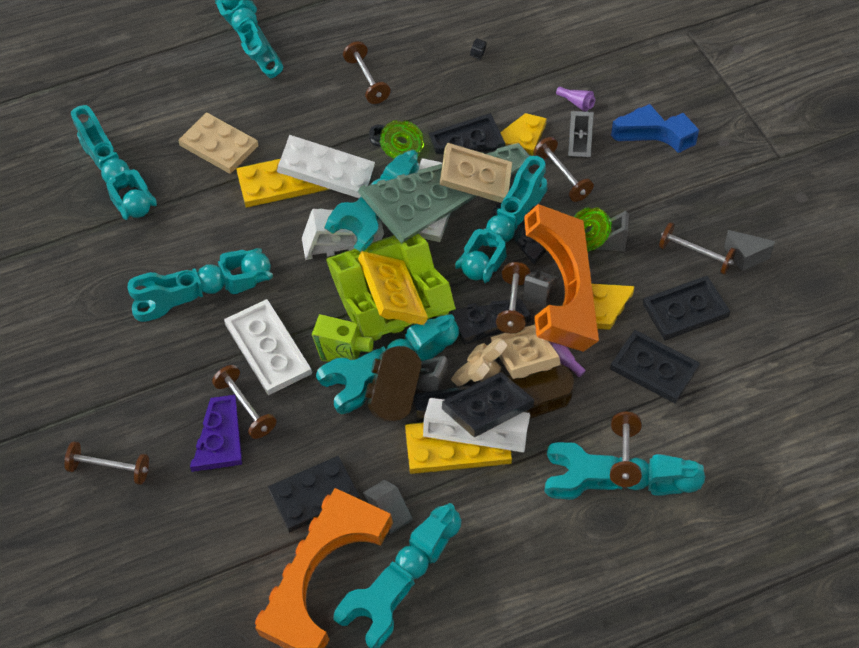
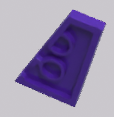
(220, 437)

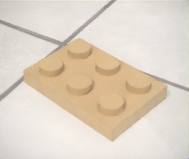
(218, 143)
(475, 173)
(527, 353)

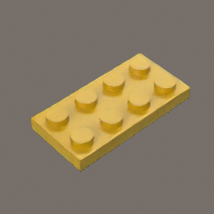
(263, 184)
(392, 288)
(435, 454)

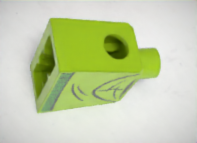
(339, 339)

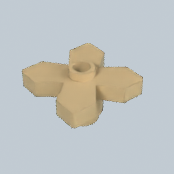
(481, 363)

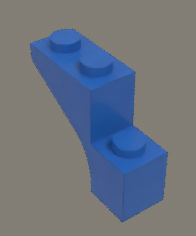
(649, 125)

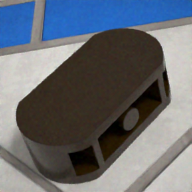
(393, 383)
(548, 388)

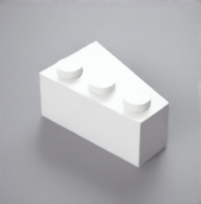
(319, 240)

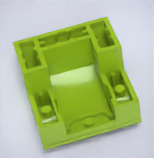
(357, 297)

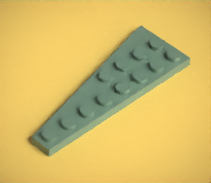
(419, 200)

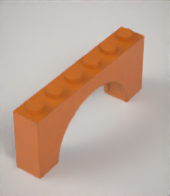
(565, 239)
(341, 522)

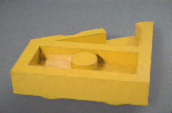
(525, 131)
(609, 303)

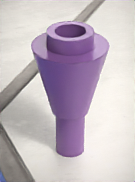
(582, 99)
(568, 359)

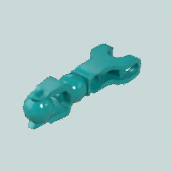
(242, 18)
(113, 170)
(359, 215)
(501, 228)
(170, 290)
(424, 339)
(587, 471)
(397, 579)

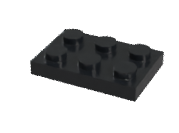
(686, 307)
(655, 366)
(487, 404)
(302, 494)

